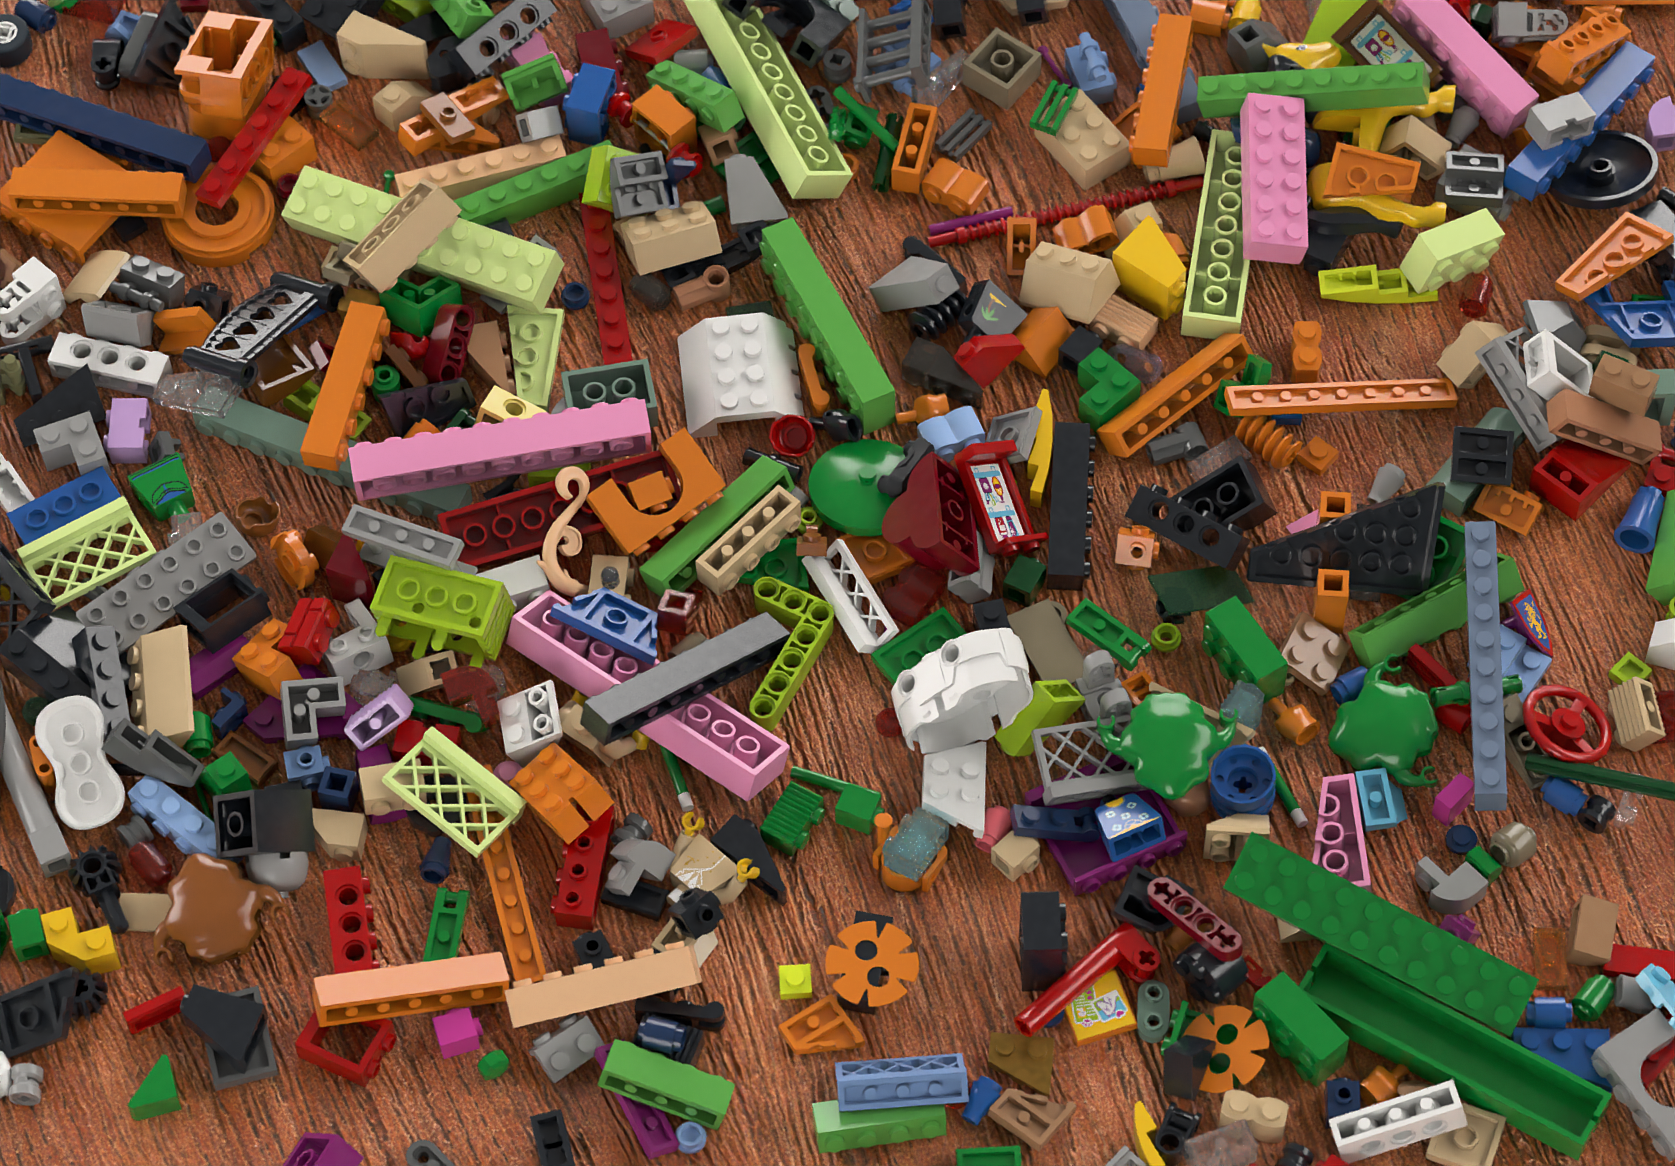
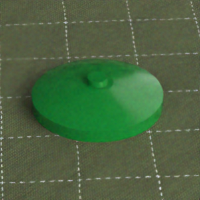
(846, 488)

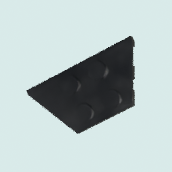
(163, 48)
(37, 1014)

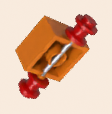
(660, 123)

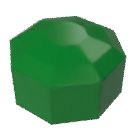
(493, 1065)

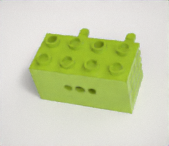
(441, 606)

